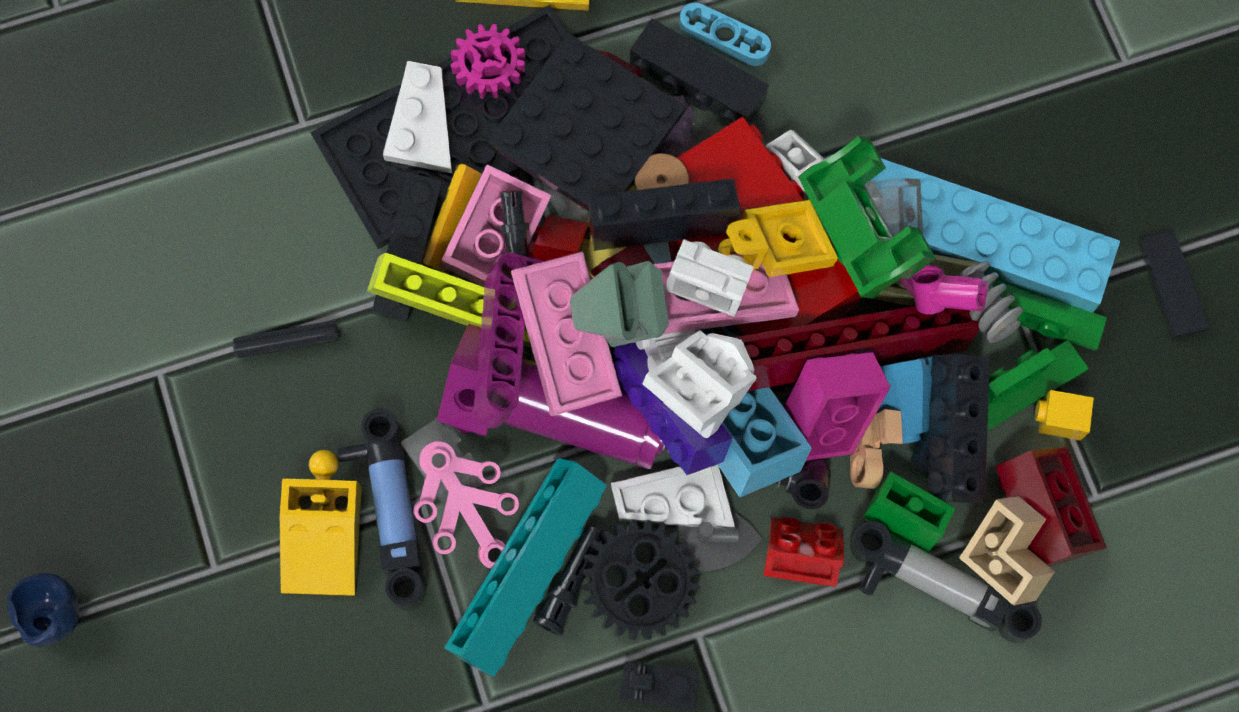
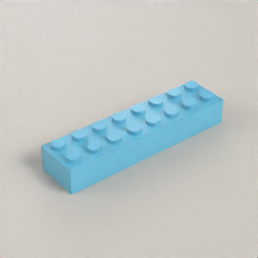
(1017, 242)

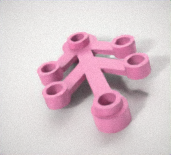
(460, 498)

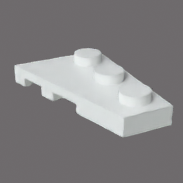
(419, 121)
(674, 498)

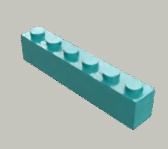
(526, 567)

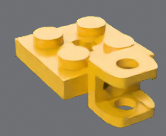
(763, 239)

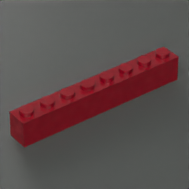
(890, 335)

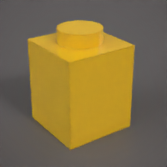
(1064, 415)

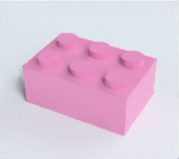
(478, 236)

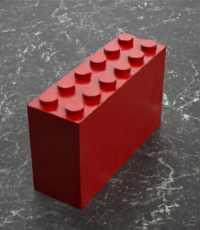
(759, 183)

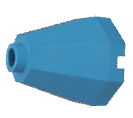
(910, 394)

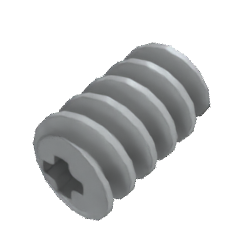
(996, 315)

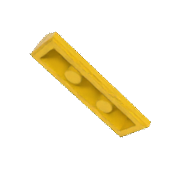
(453, 207)

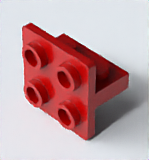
(804, 551)

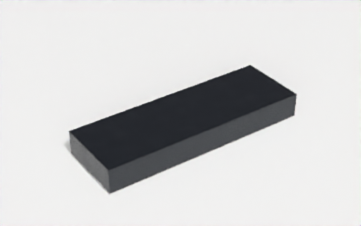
(1173, 285)

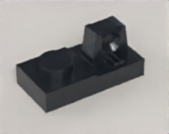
(659, 685)

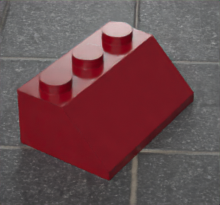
(1053, 488)

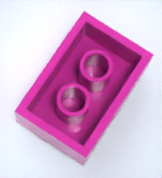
(837, 402)

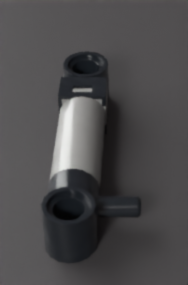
(941, 580)

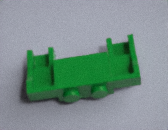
(855, 224)

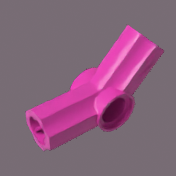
(938, 291)

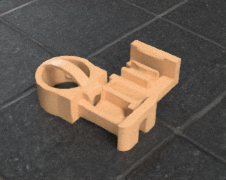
(867, 462)

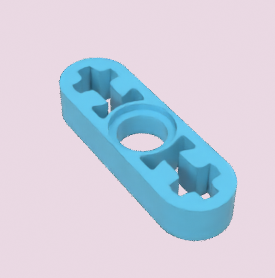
(719, 20)

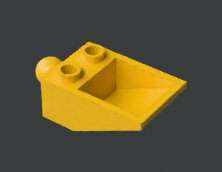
(319, 541)

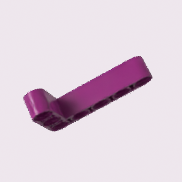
(494, 352)

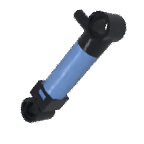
(392, 505)

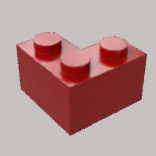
(557, 238)

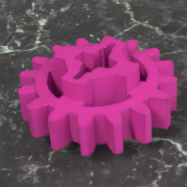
(487, 47)

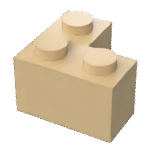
(1002, 553)

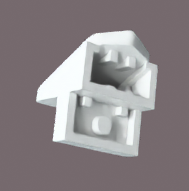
(703, 380)

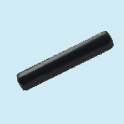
(285, 339)

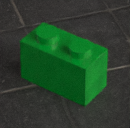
(909, 512)

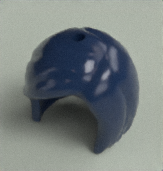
(39, 598)

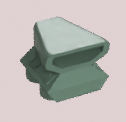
(622, 304)

